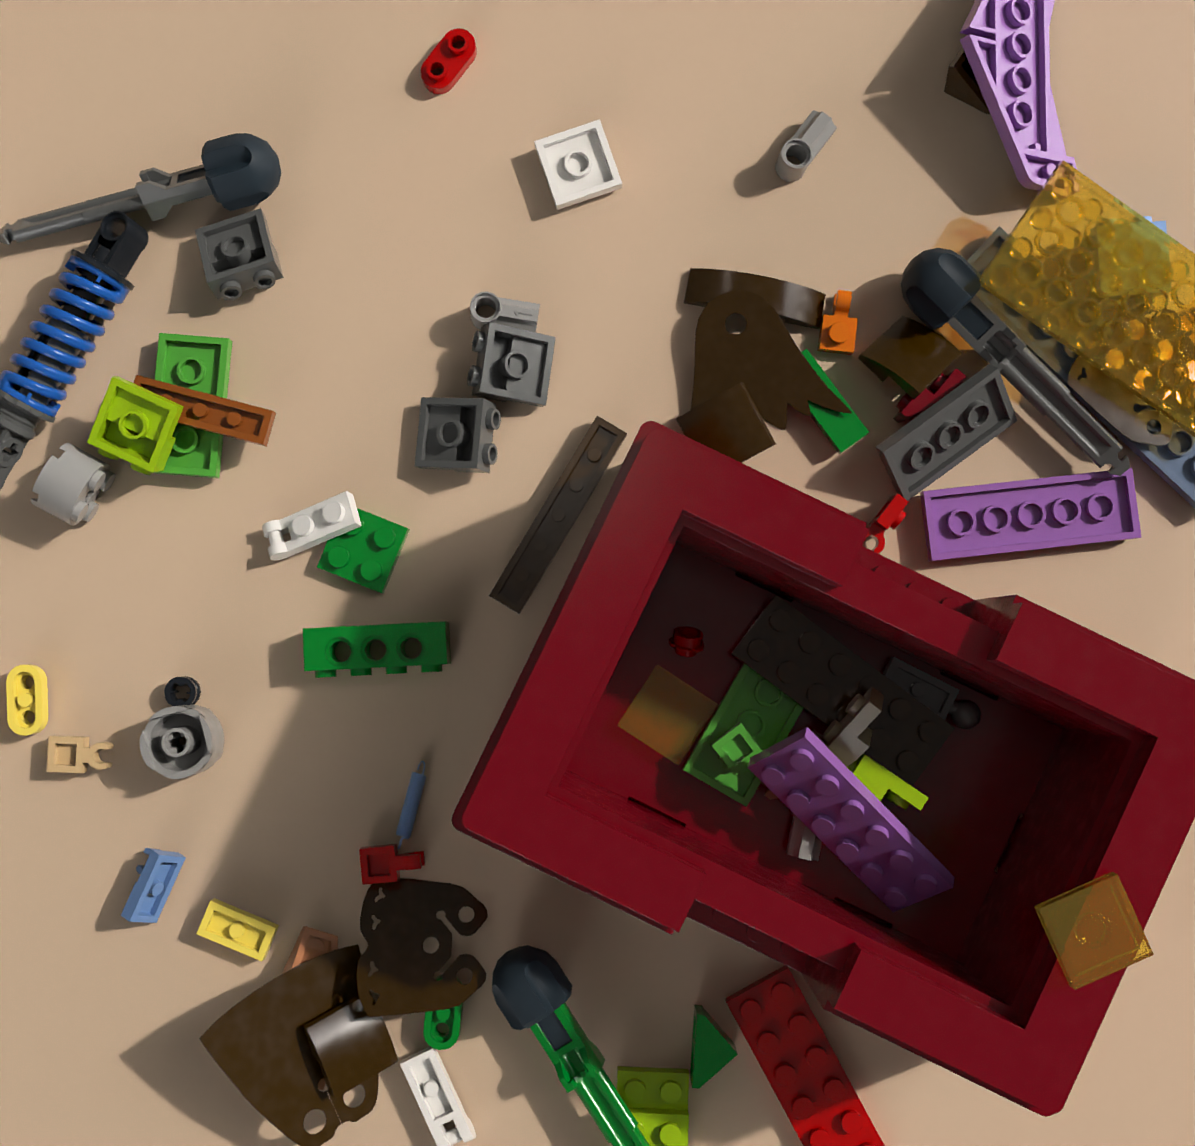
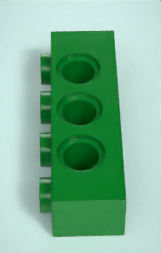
(320, 647)

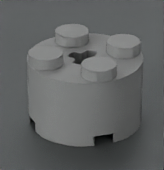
(72, 484)
(161, 741)

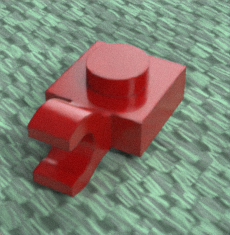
(889, 516)
(384, 863)

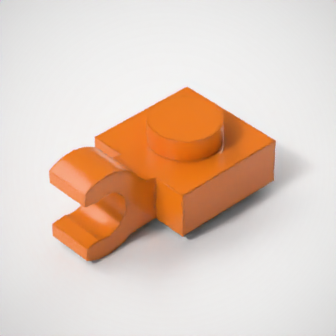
(838, 330)

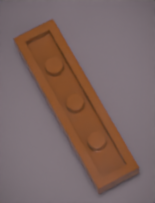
(215, 412)

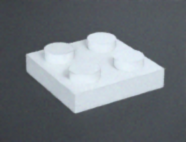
(578, 164)

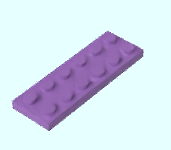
(1030, 515)
(850, 820)

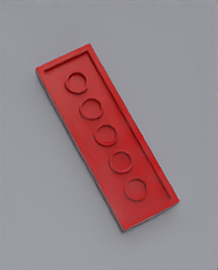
(801, 1063)

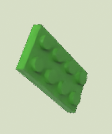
(202, 366)
(764, 714)

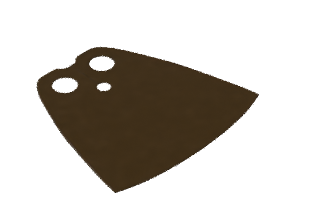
(268, 1054)

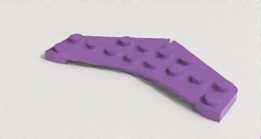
(1012, 66)

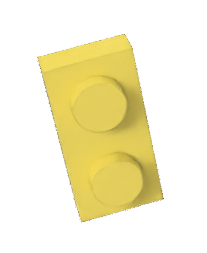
(237, 929)

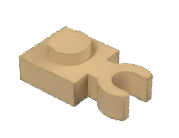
(73, 754)

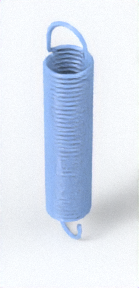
(411, 805)

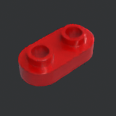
(451, 60)

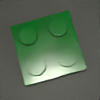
(365, 553)

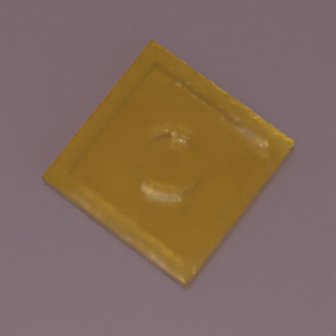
(667, 714)
(1093, 930)

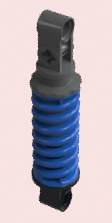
(59, 340)

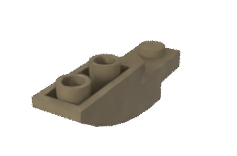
(851, 735)

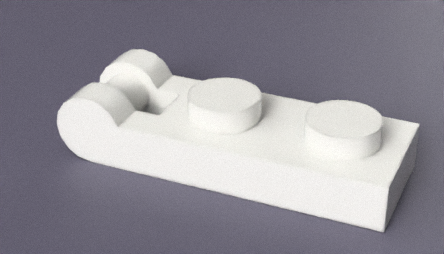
(312, 526)
(437, 1097)

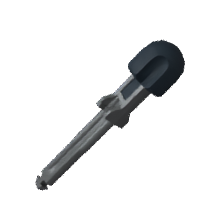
(235, 170)
(943, 290)

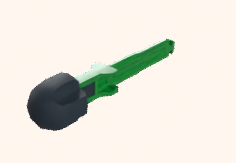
(533, 995)

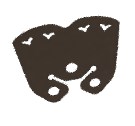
(1117, 404)
(396, 947)

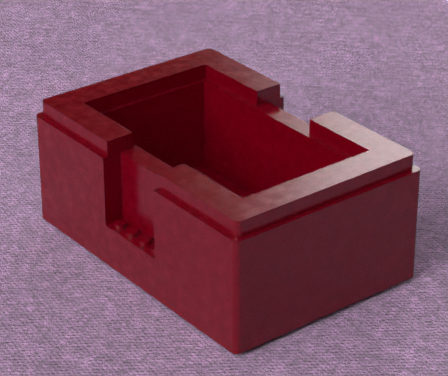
(1074, 740)

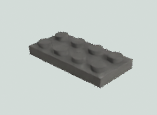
(947, 432)

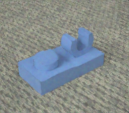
(153, 885)

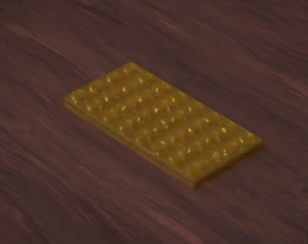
(1105, 289)

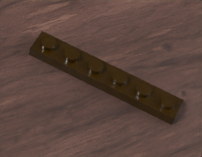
(558, 514)

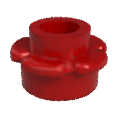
(687, 641)

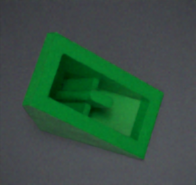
(709, 1049)

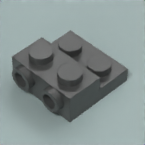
(238, 255)
(511, 364)
(457, 434)

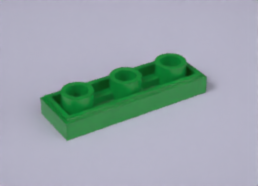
(838, 427)

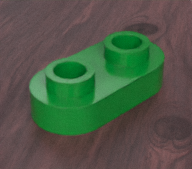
(451, 1017)

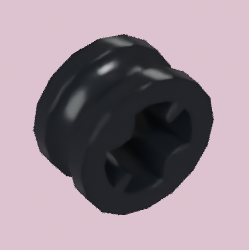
(170, 690)

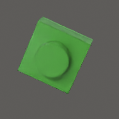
(736, 748)

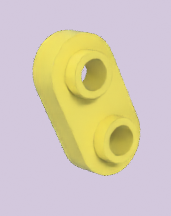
(25, 699)

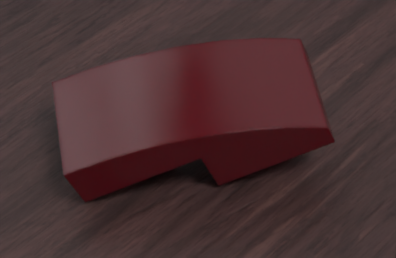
(940, 387)

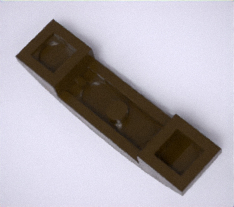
(791, 301)

